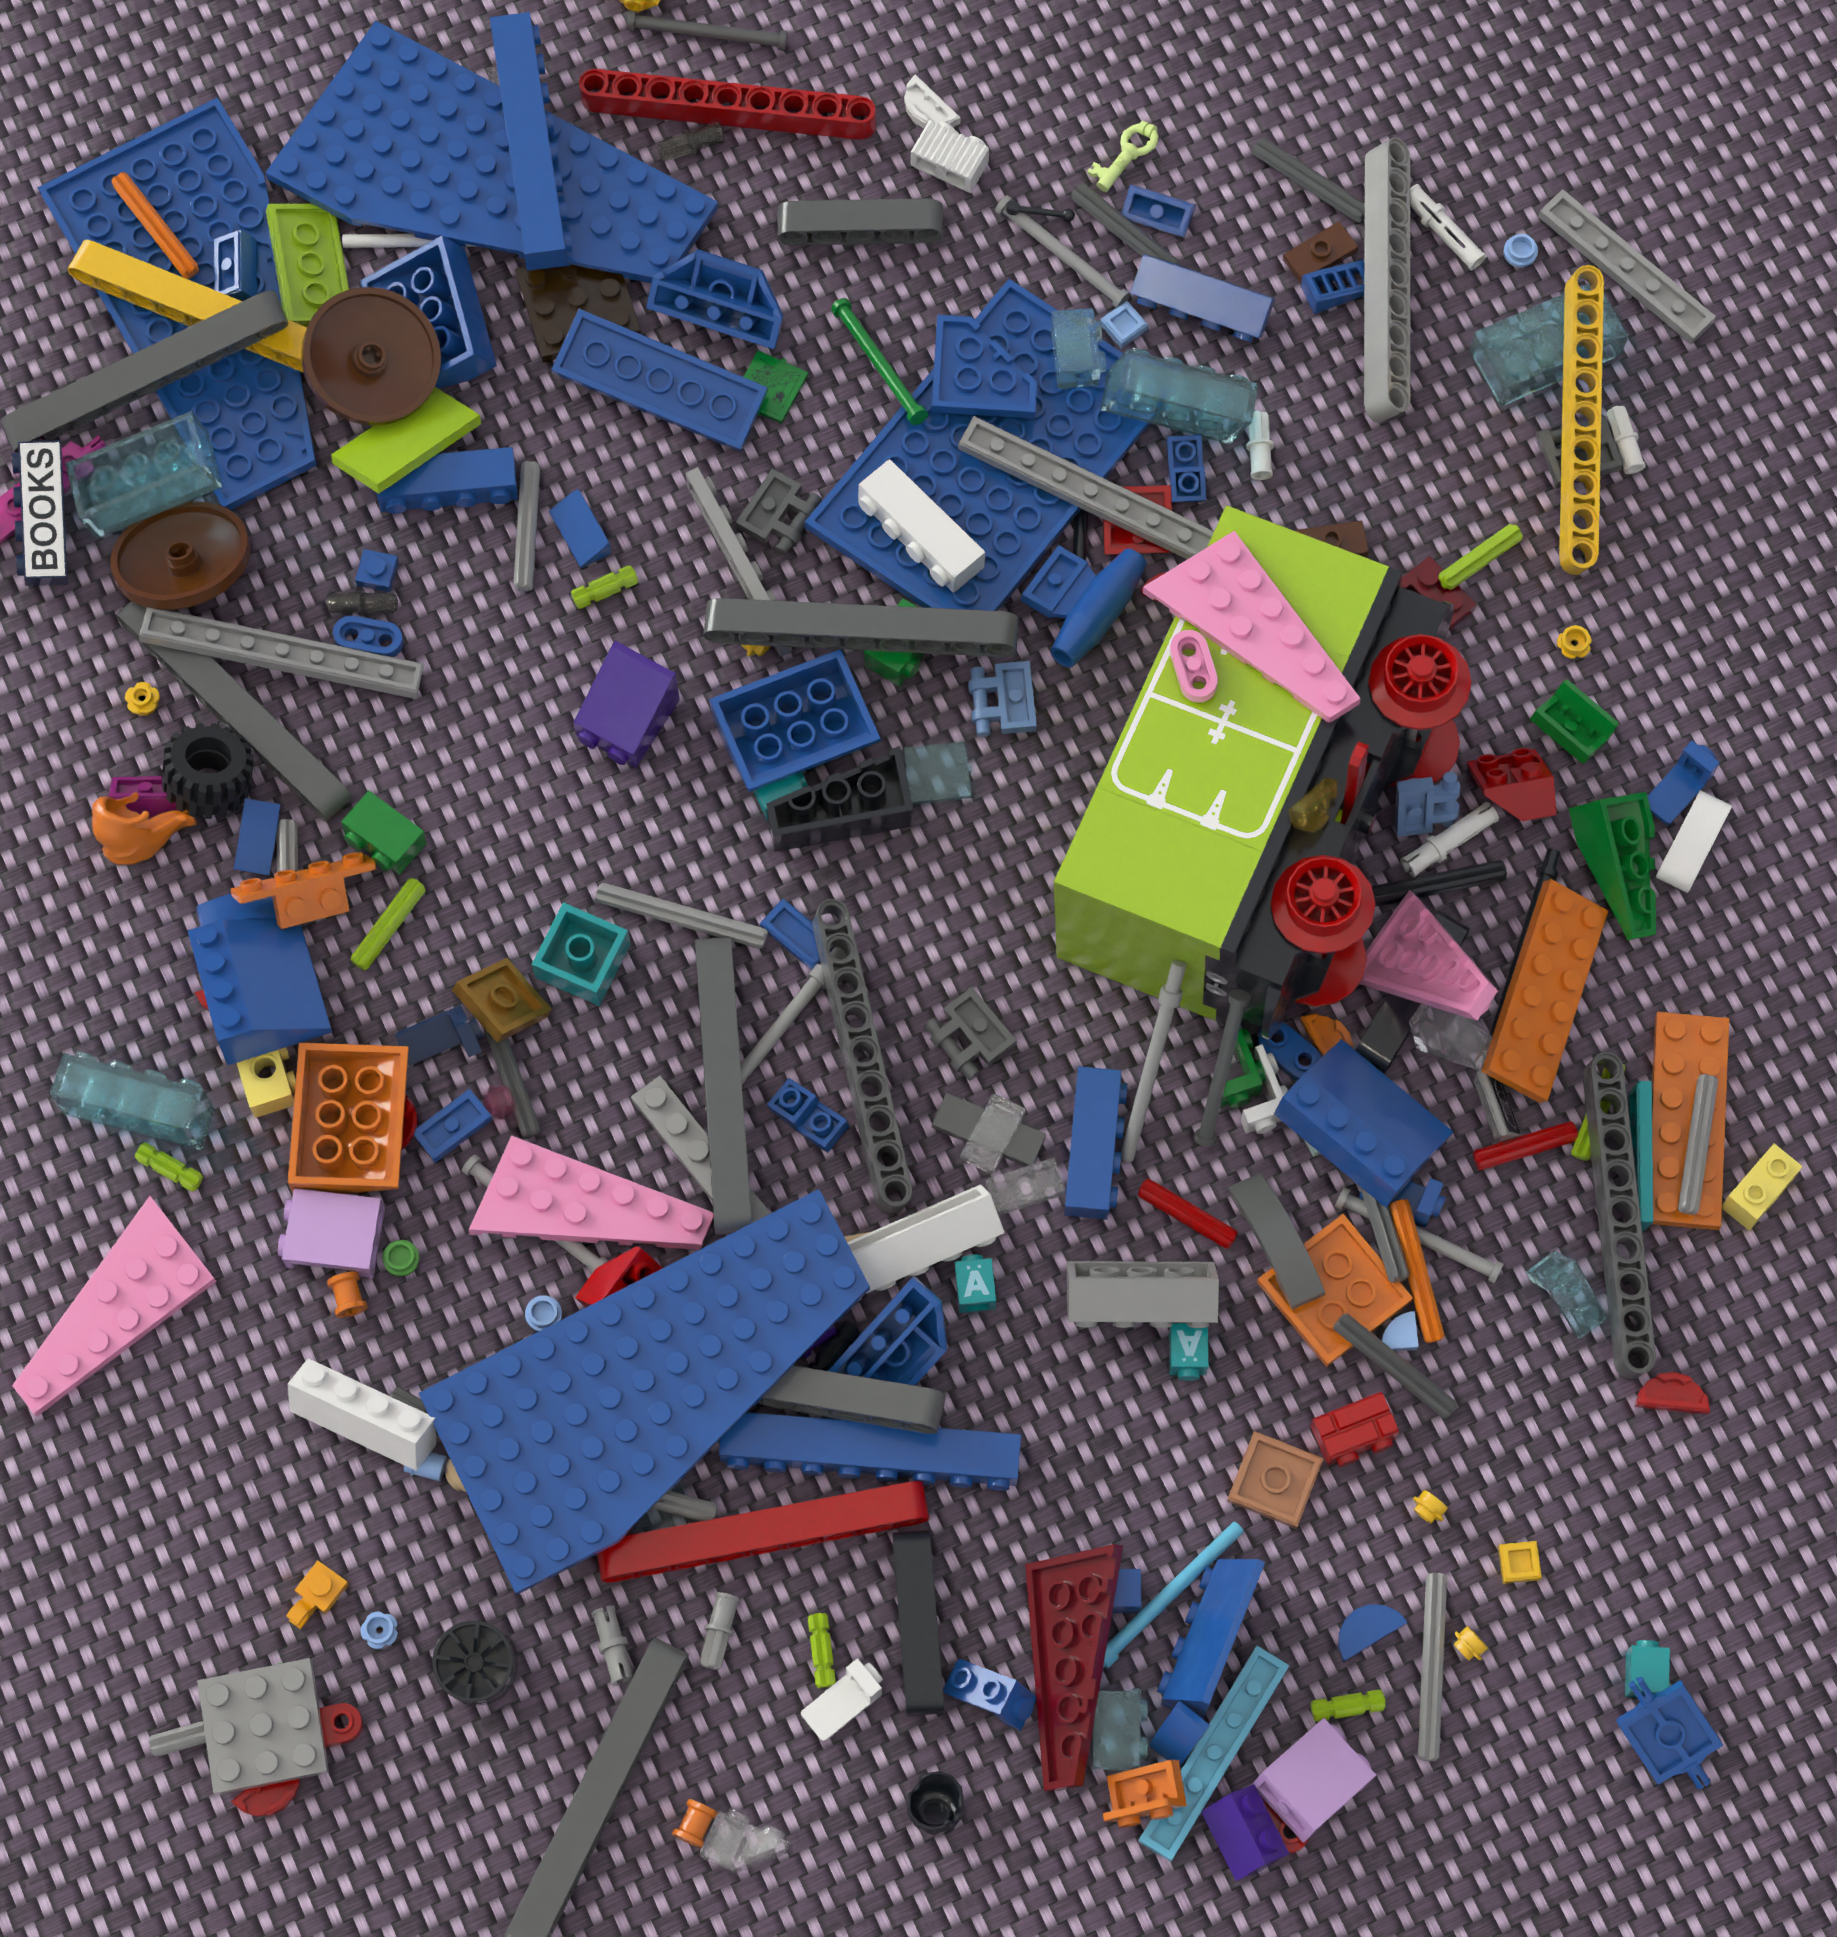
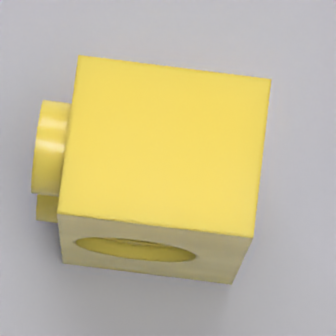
(270, 1093)
(1761, 1187)

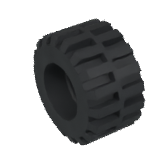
(212, 749)

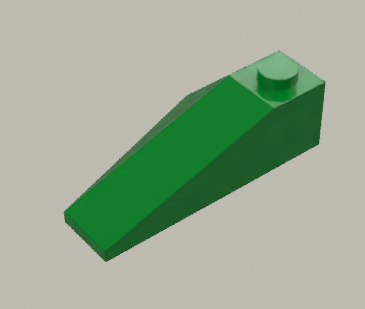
(1617, 850)

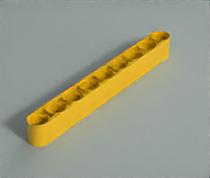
(172, 296)
(1590, 406)

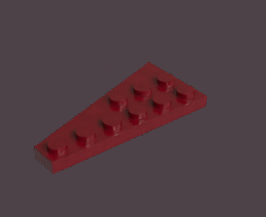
(1069, 1629)

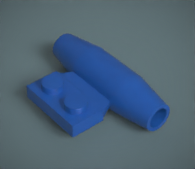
(1086, 601)

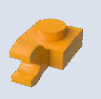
(318, 1591)

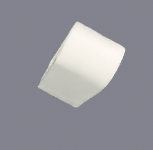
(1693, 841)

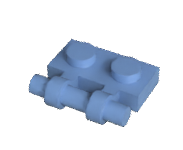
(1014, 696)
(1416, 808)

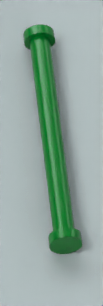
(842, 310)

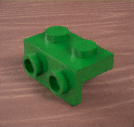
(1575, 722)

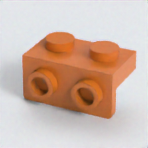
(1145, 1792)

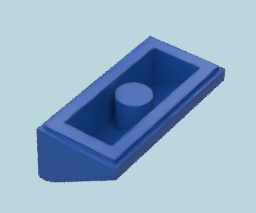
(1158, 210)
(236, 265)
(580, 529)

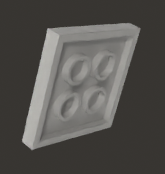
(262, 1726)

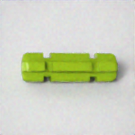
(604, 587)
(169, 1166)
(821, 1650)
(1348, 1705)

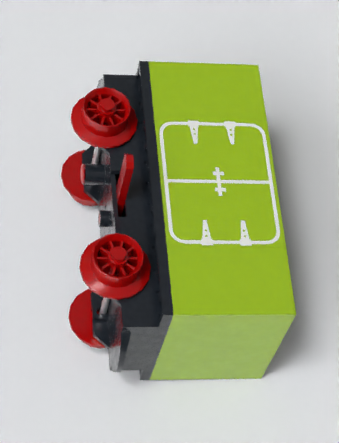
(1192, 820)

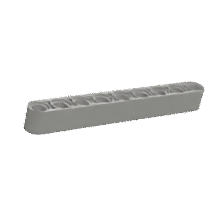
(1387, 281)

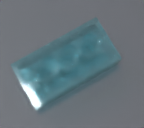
(1527, 348)
(1179, 396)
(143, 475)
(132, 1100)

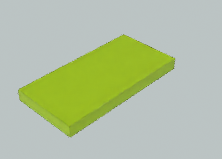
(306, 258)
(396, 449)

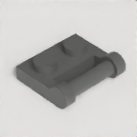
(1610, 457)

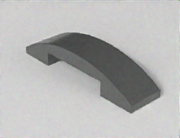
(1278, 1240)

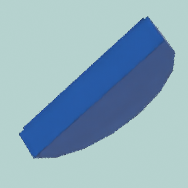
(1366, 1627)

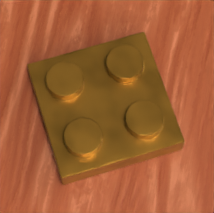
(501, 999)

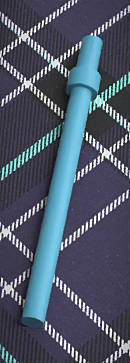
(1170, 1592)

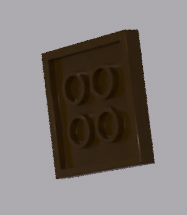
(557, 294)

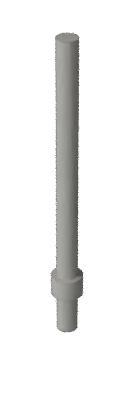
(1169, 998)
(786, 1018)

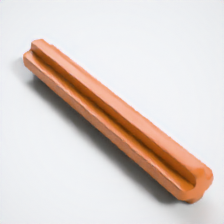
(155, 225)
(1419, 1277)

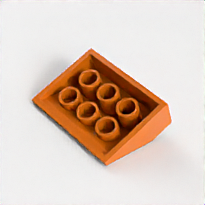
(348, 1118)

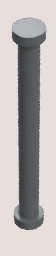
(707, 30)
(1238, 1001)

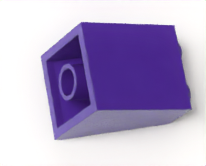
(626, 705)

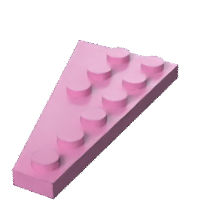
(1246, 615)
(1425, 964)
(571, 1201)
(129, 1294)

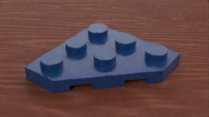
(977, 373)

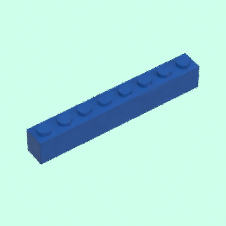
(529, 142)
(871, 1449)

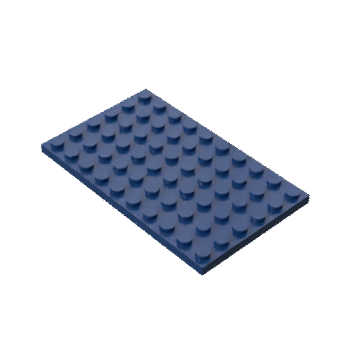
(997, 510)

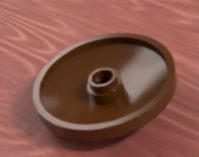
(371, 356)
(180, 556)

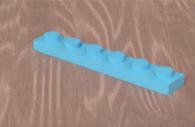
(1217, 1749)

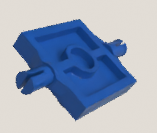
(1669, 1732)

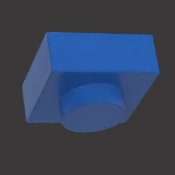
(376, 570)

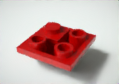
(1516, 783)
(617, 1275)

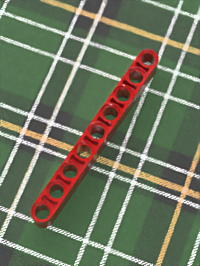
(740, 114)
(764, 1531)

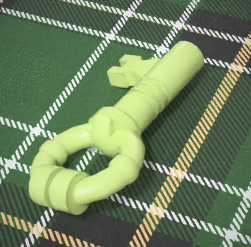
(1129, 152)

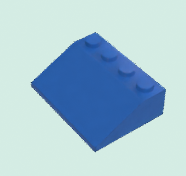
(443, 288)
(793, 720)
(258, 986)
(1362, 1122)
(1211, 1633)

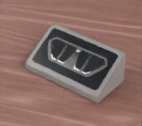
(1496, 1107)

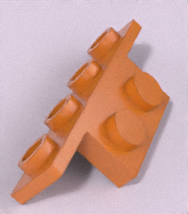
(306, 893)

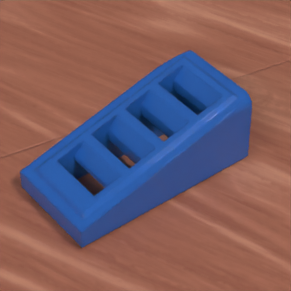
(1320, 302)

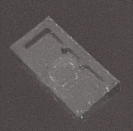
(992, 1133)
(1025, 1186)

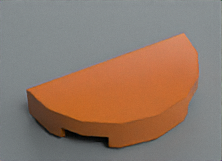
(1325, 1032)

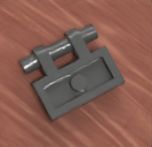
(769, 506)
(980, 1028)

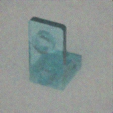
(1570, 1291)

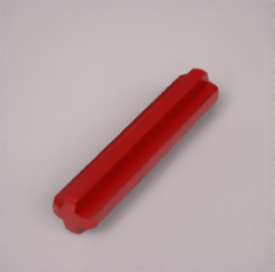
(1525, 1145)
(1187, 1213)

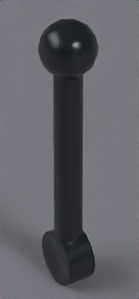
(1014, 208)

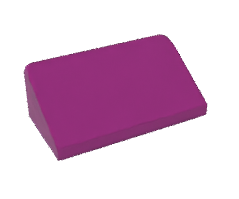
(150, 793)

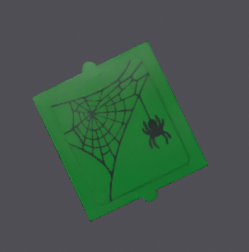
(783, 384)

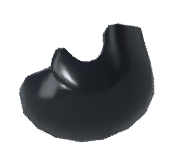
(936, 1803)

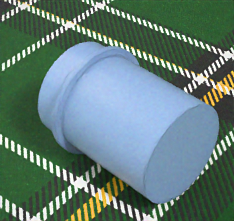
(431, 1468)

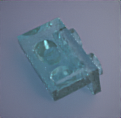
(1117, 1730)

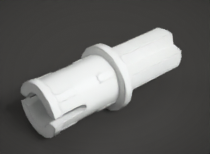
(1625, 439)
(1260, 446)

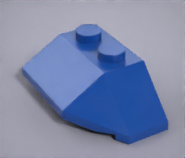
(718, 297)
(900, 1340)

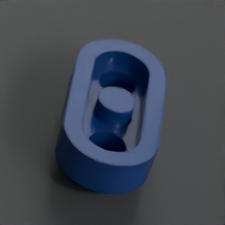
(370, 635)
(1289, 1051)

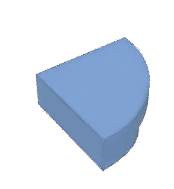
(1402, 1333)

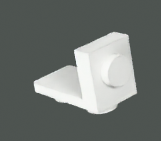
(1262, 1116)
(843, 1700)

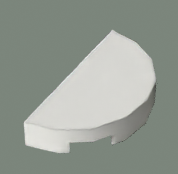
(925, 105)

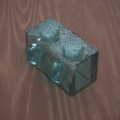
(1076, 348)

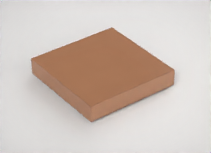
(1275, 1479)

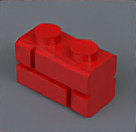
(1355, 1429)

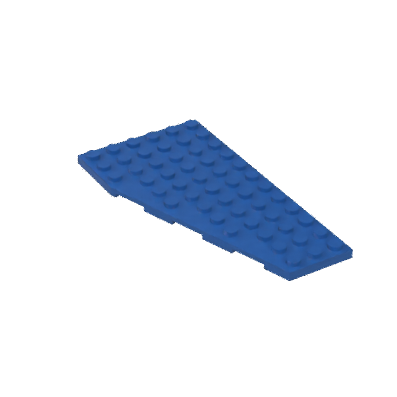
(426, 153)
(203, 189)
(622, 1399)

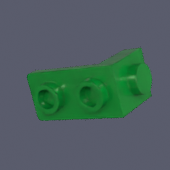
(1241, 1089)

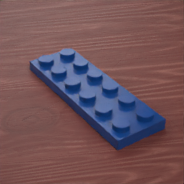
(659, 380)

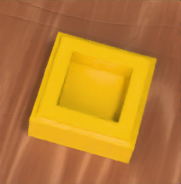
(1519, 1562)

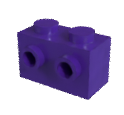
(1245, 1832)

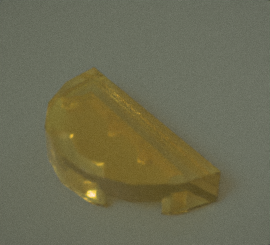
(1310, 811)

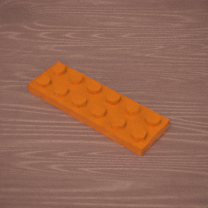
(1544, 991)
(1681, 1053)

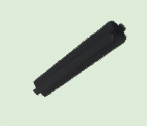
(1440, 882)

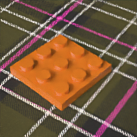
(1352, 1283)

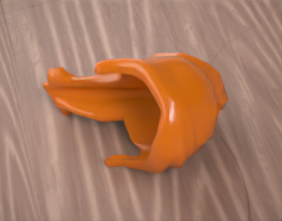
(130, 836)

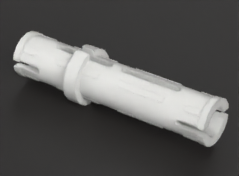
(1471, 255)
(1439, 846)

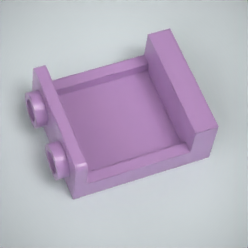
(332, 1231)
(1314, 1779)

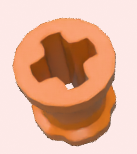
(347, 1294)
(695, 1823)

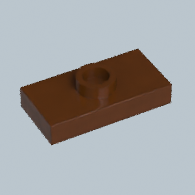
(1321, 251)
(1346, 536)

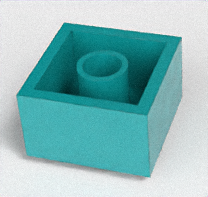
(581, 954)

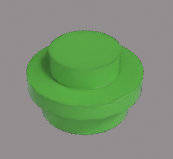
(401, 1258)

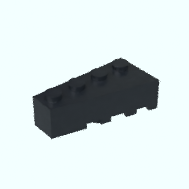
(845, 805)

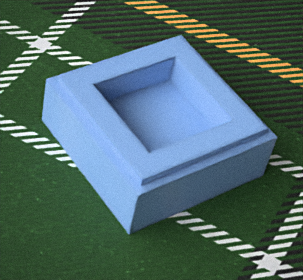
(1124, 324)

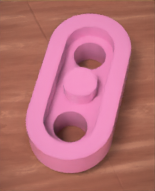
(1193, 668)

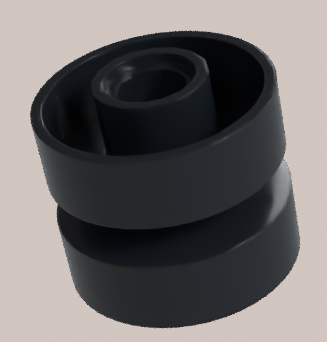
(475, 1663)

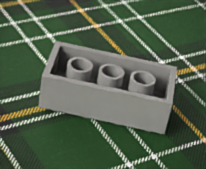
(1142, 1293)

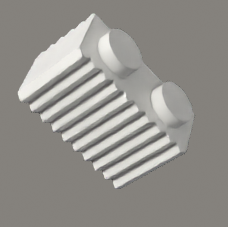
(950, 155)

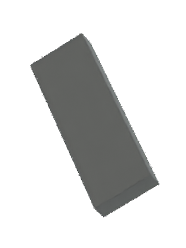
(960, 1117)

